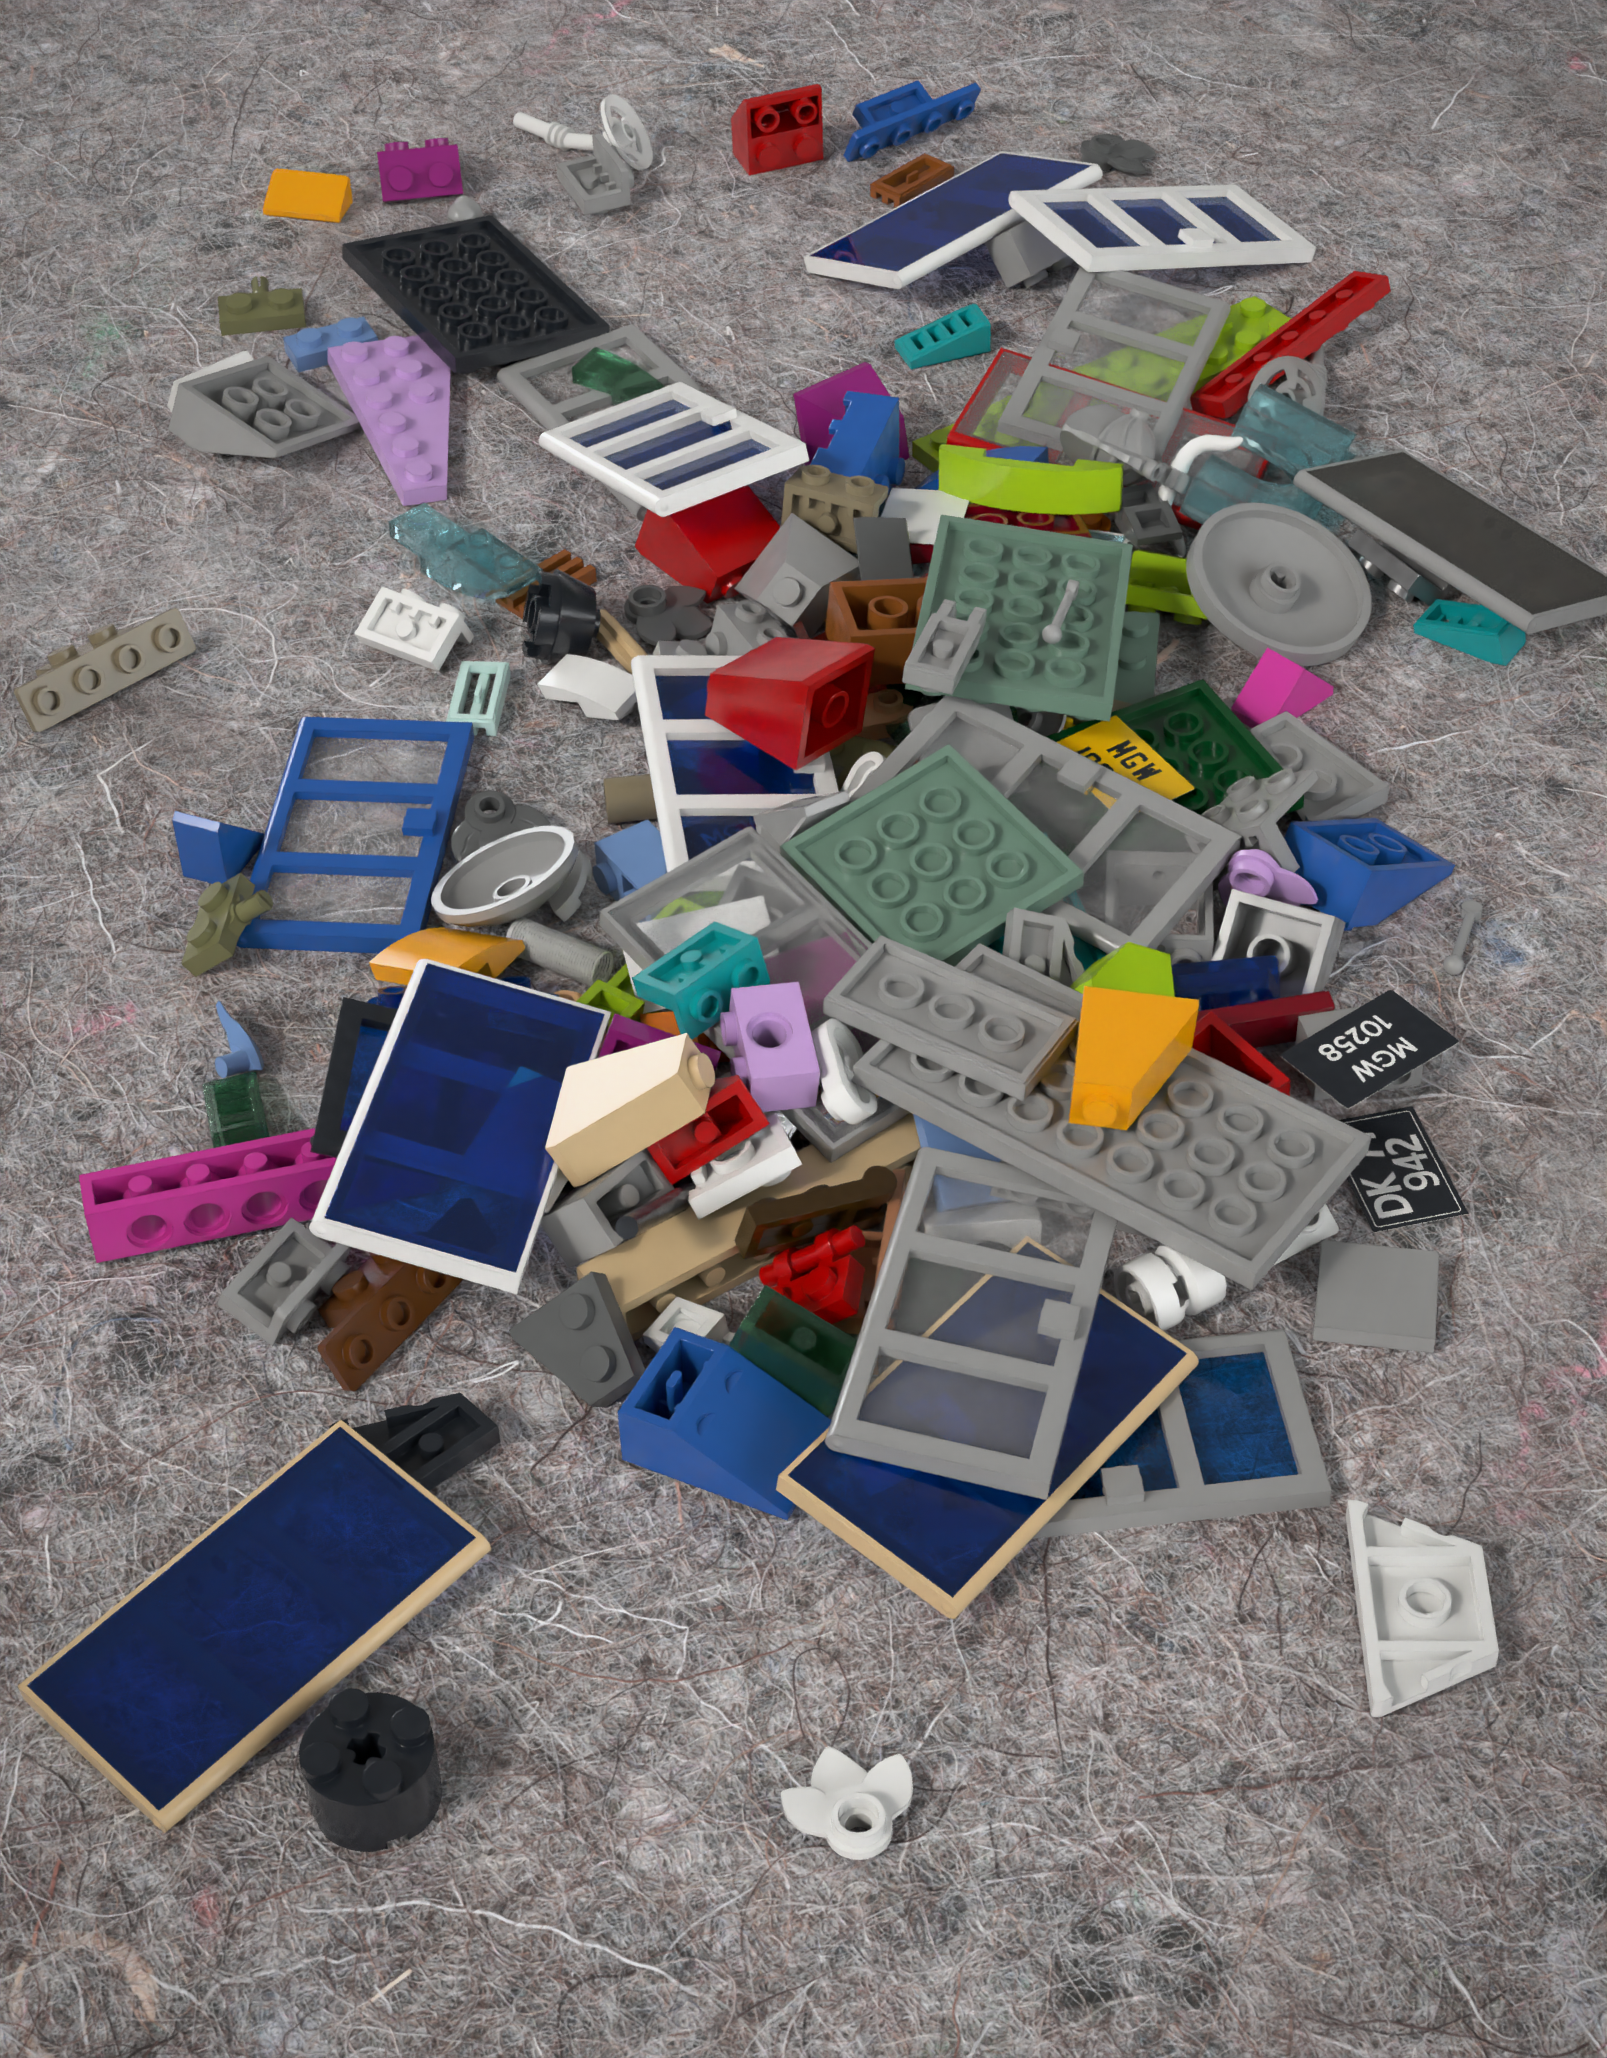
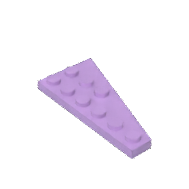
(404, 409)

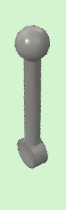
(1052, 633)
(1470, 912)

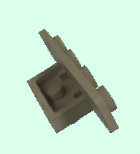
(102, 667)

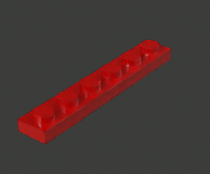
(1295, 338)

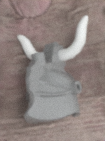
(1122, 438)

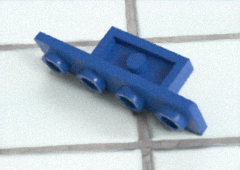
(903, 114)

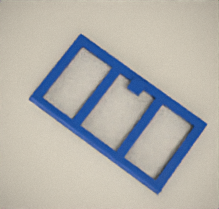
(358, 833)

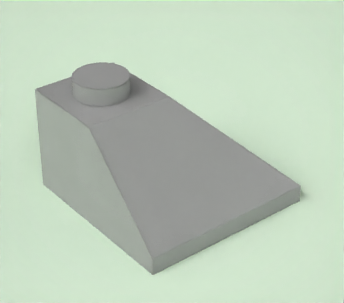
(796, 573)

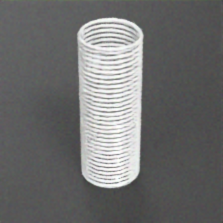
(581, 949)

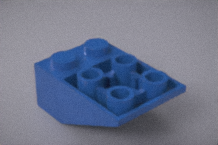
(716, 1422)

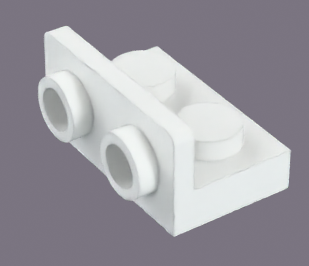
(412, 628)

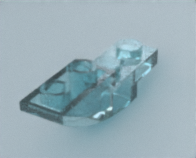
(460, 560)

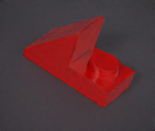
(728, 1120)

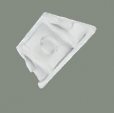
(1418, 1609)

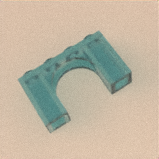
(1283, 435)

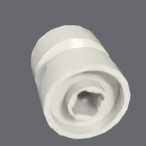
(1167, 1286)

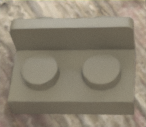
(832, 502)

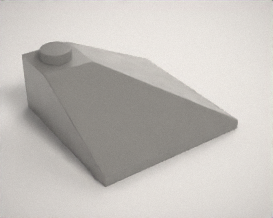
(256, 412)

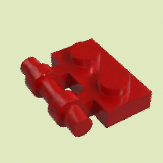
(835, 1280)

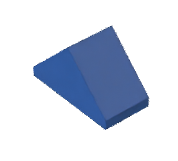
(213, 849)

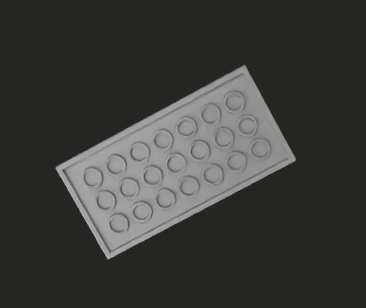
(1204, 1168)

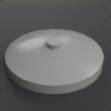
(1278, 583)

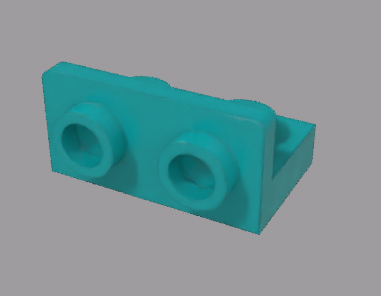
(699, 976)

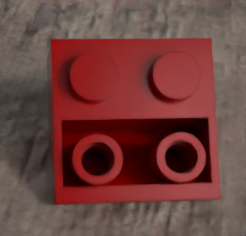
(778, 130)

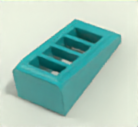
(947, 338)
(1471, 630)

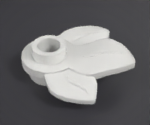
(849, 1797)

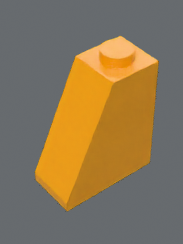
(1126, 1053)

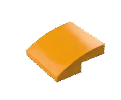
(454, 947)

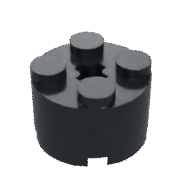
(370, 1769)

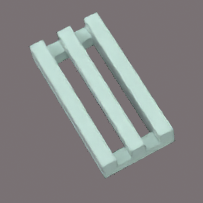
(492, 717)

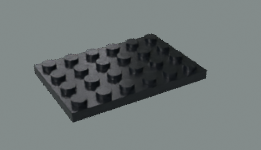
(473, 293)

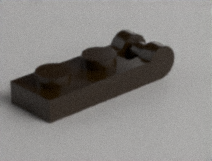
(798, 1219)

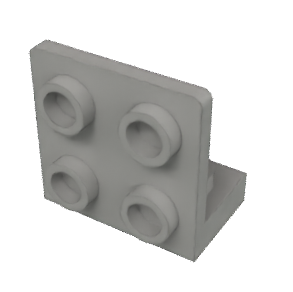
(1256, 807)

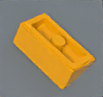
(308, 195)

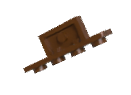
(376, 1313)

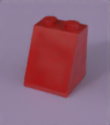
(709, 542)
(793, 696)

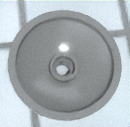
(506, 878)

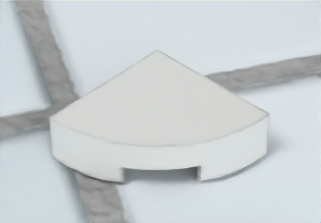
(566, 900)

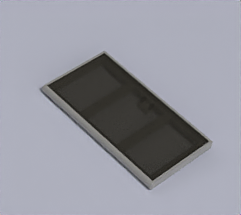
(1461, 539)

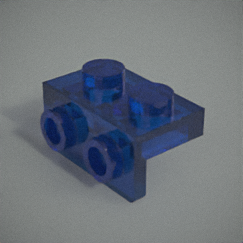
(1228, 981)

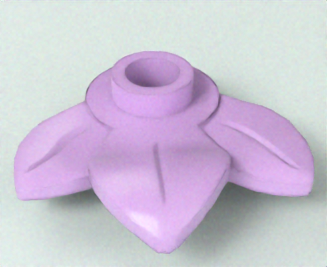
(1260, 875)

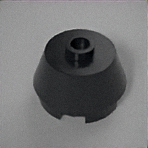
(559, 617)

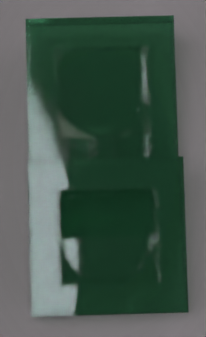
(613, 375)

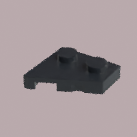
(433, 1437)

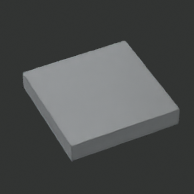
(1376, 1296)

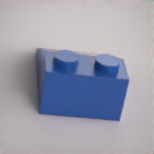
(1362, 867)

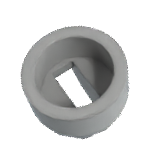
(463, 209)

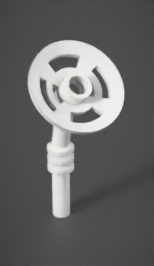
(619, 133)

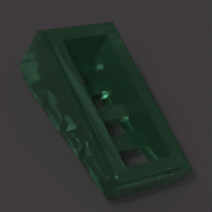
(236, 1120)

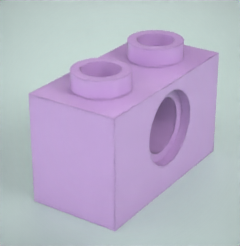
(772, 1045)

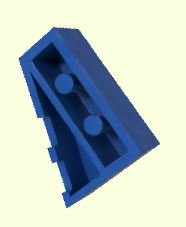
(865, 440)

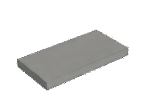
(951, 1017)

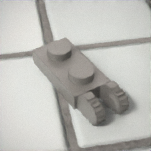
(944, 649)

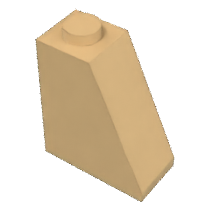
(626, 1104)

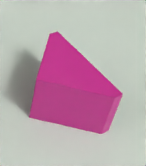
(1278, 687)

